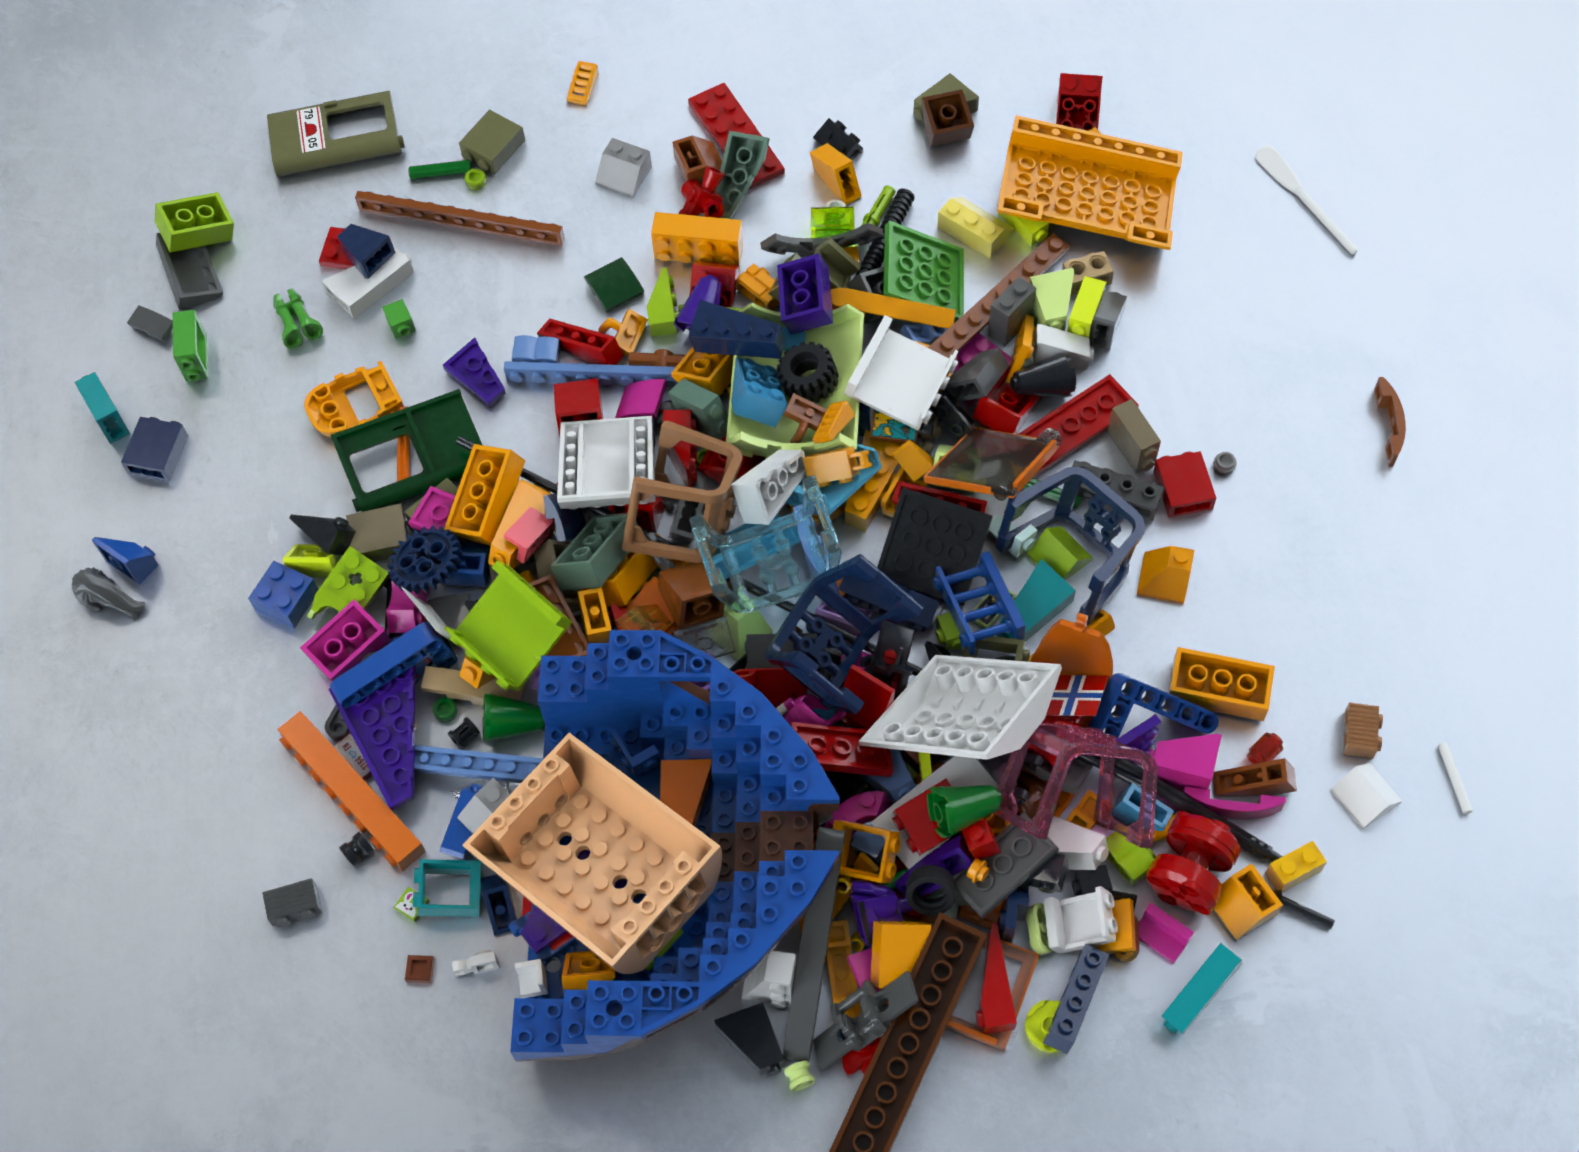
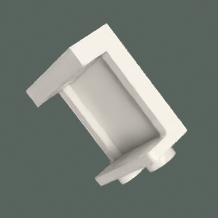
(1080, 921)

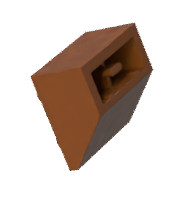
(693, 156)

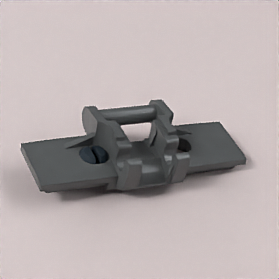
(858, 1032)

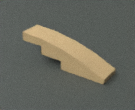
(450, 683)

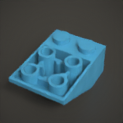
(757, 392)

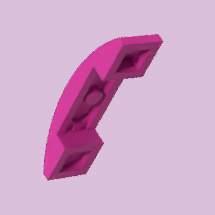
(1235, 810)

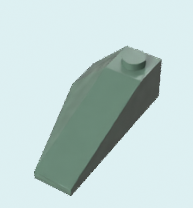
(740, 164)

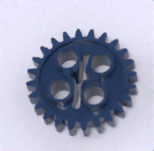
(425, 559)

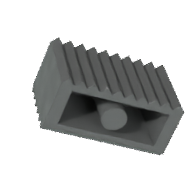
(292, 903)

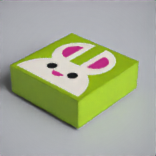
(405, 904)

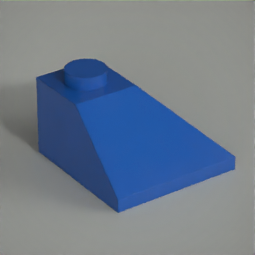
(127, 557)

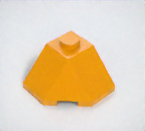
(584, 966)

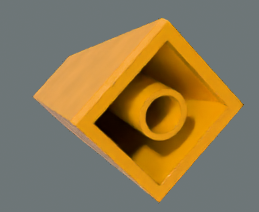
(524, 496)

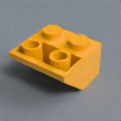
(1246, 902)

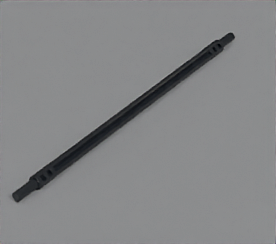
(1193, 807)

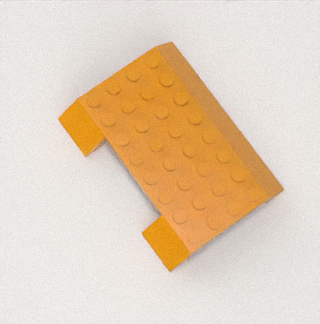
(1090, 182)

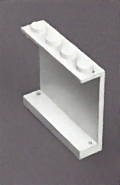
(900, 376)

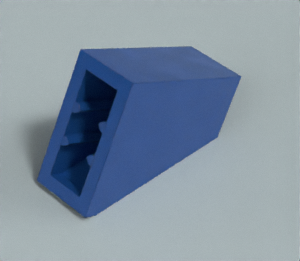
(456, 832)

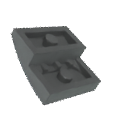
(451, 608)

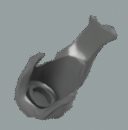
(94, 586)

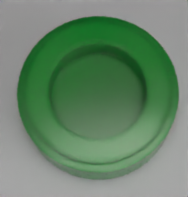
(445, 710)

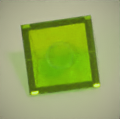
(831, 221)

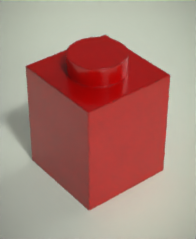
(981, 840)

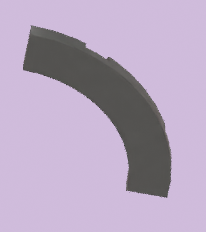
(806, 246)

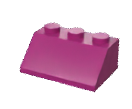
(345, 641)

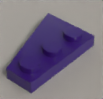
(475, 373)
(1143, 735)

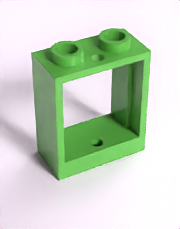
(190, 345)

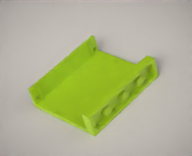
(510, 629)

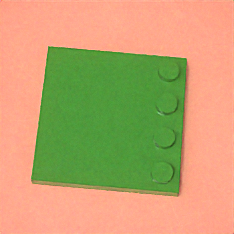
(923, 269)

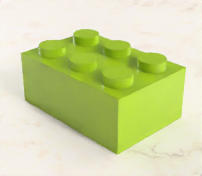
(193, 222)

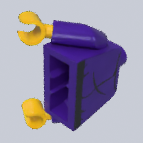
(871, 903)

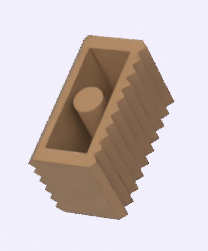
(1361, 730)

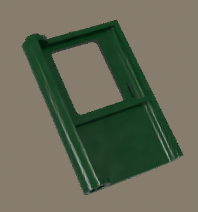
(433, 431)

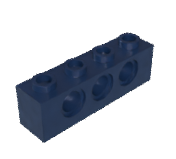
(1076, 999)

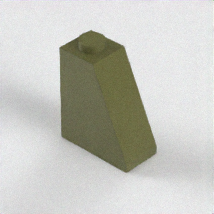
(946, 84)

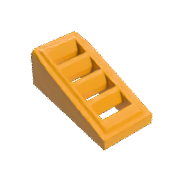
(586, 71)
(834, 420)

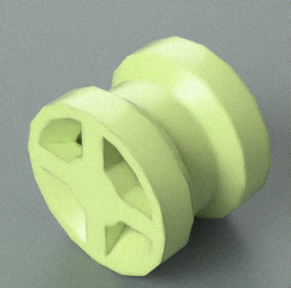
(799, 1075)

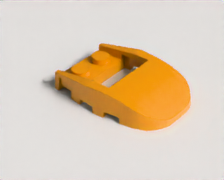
(330, 408)

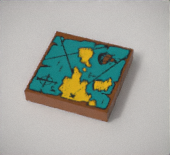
(890, 430)

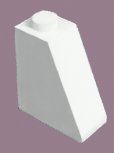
(1054, 341)
(1080, 845)

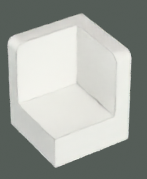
(532, 978)

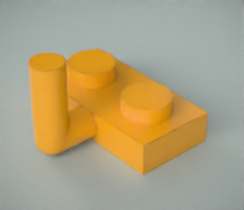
(627, 331)

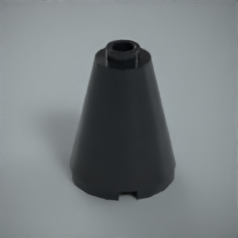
(1046, 378)

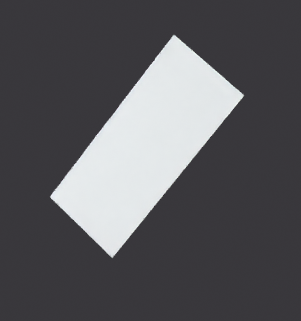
(959, 772)

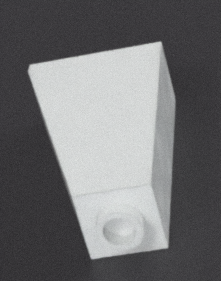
(357, 293)

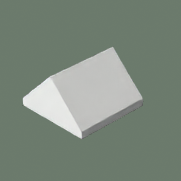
(1365, 794)

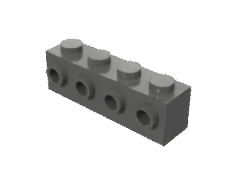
(1138, 493)

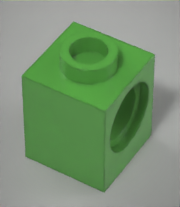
(399, 318)

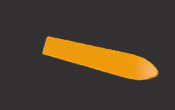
(894, 307)

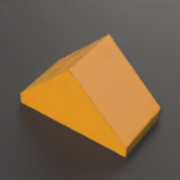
(913, 459)

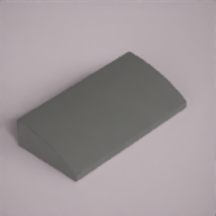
(189, 274)

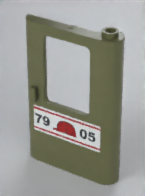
(303, 141)

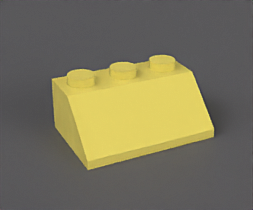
(973, 226)

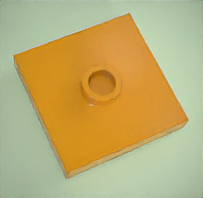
(1124, 915)

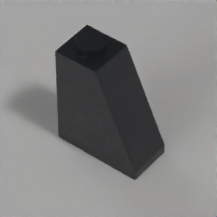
(753, 1038)

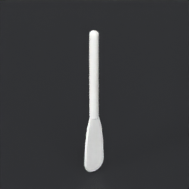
(1280, 170)

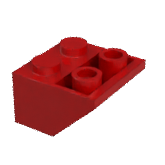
(725, 273)

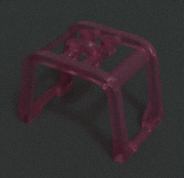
(1078, 742)

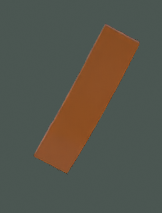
(1387, 398)

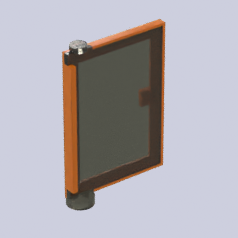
(994, 461)

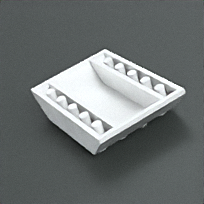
(602, 460)

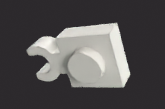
(480, 962)

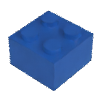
(283, 594)

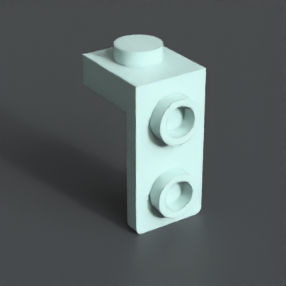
(1022, 542)

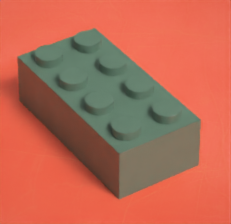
(592, 554)

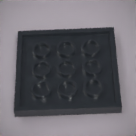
(931, 535)

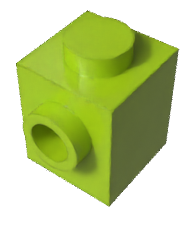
(947, 632)

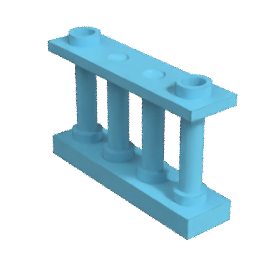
(744, 551)

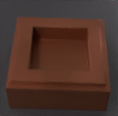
(419, 969)

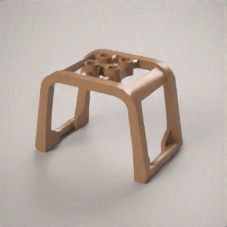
(718, 503)

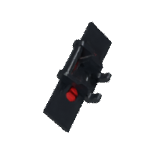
(891, 656)

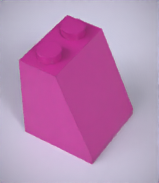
(1187, 760)

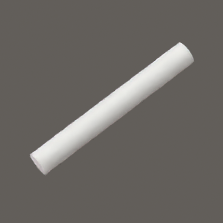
(1455, 778)

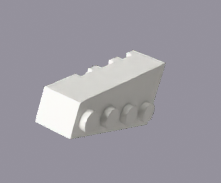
(768, 486)

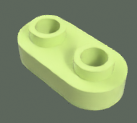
(1037, 929)

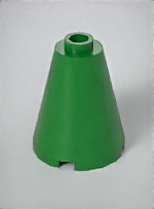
(509, 718)
(961, 806)

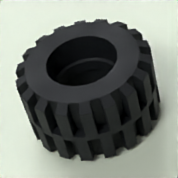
(806, 358)

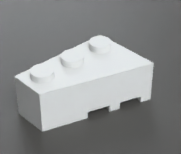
(772, 980)

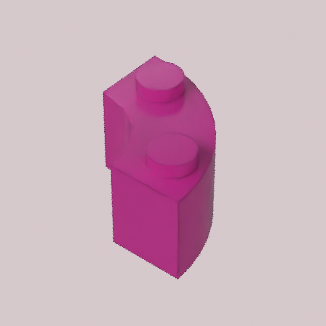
(402, 612)
(861, 808)

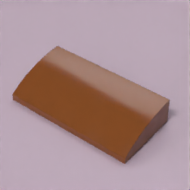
(573, 640)

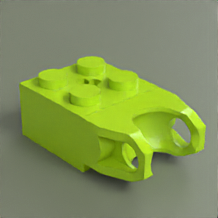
(338, 588)

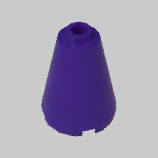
(706, 289)

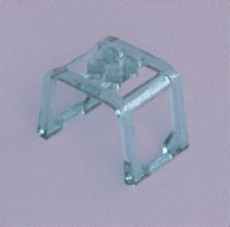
(740, 600)

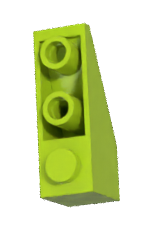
(660, 306)

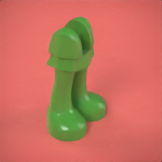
(291, 335)

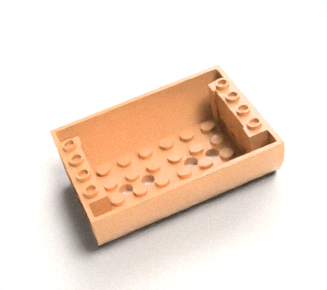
(627, 838)

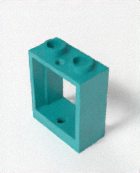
(102, 407)
(456, 867)

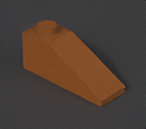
(1257, 779)

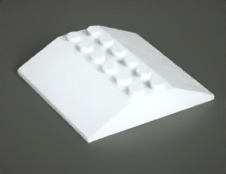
(967, 708)

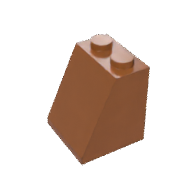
(689, 595)

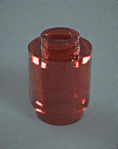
(1265, 748)

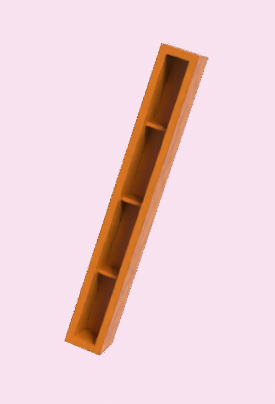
(351, 790)

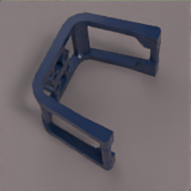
(1118, 557)
(804, 668)

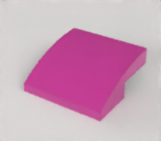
(642, 399)

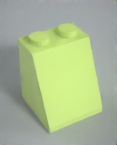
(1052, 298)

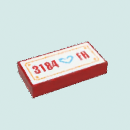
(350, 752)

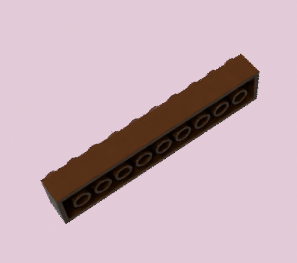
(911, 1039)

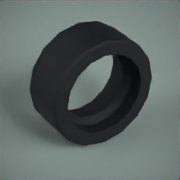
(926, 905)

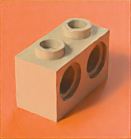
(1086, 267)

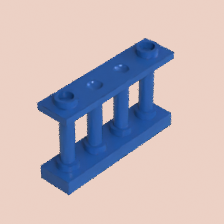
(994, 587)

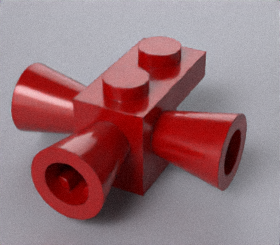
(703, 197)

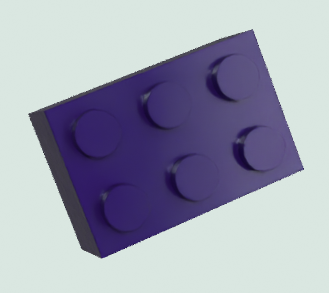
(805, 294)

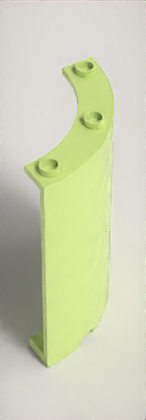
(844, 343)

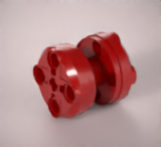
(1201, 847)

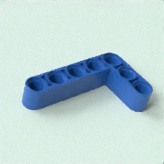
(391, 662)
(1152, 701)

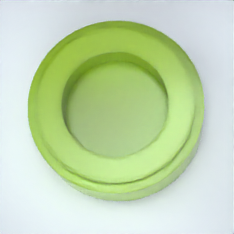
(475, 179)

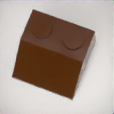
(947, 118)

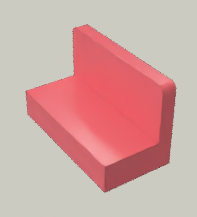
(529, 533)

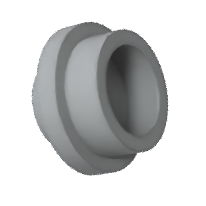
(1225, 462)

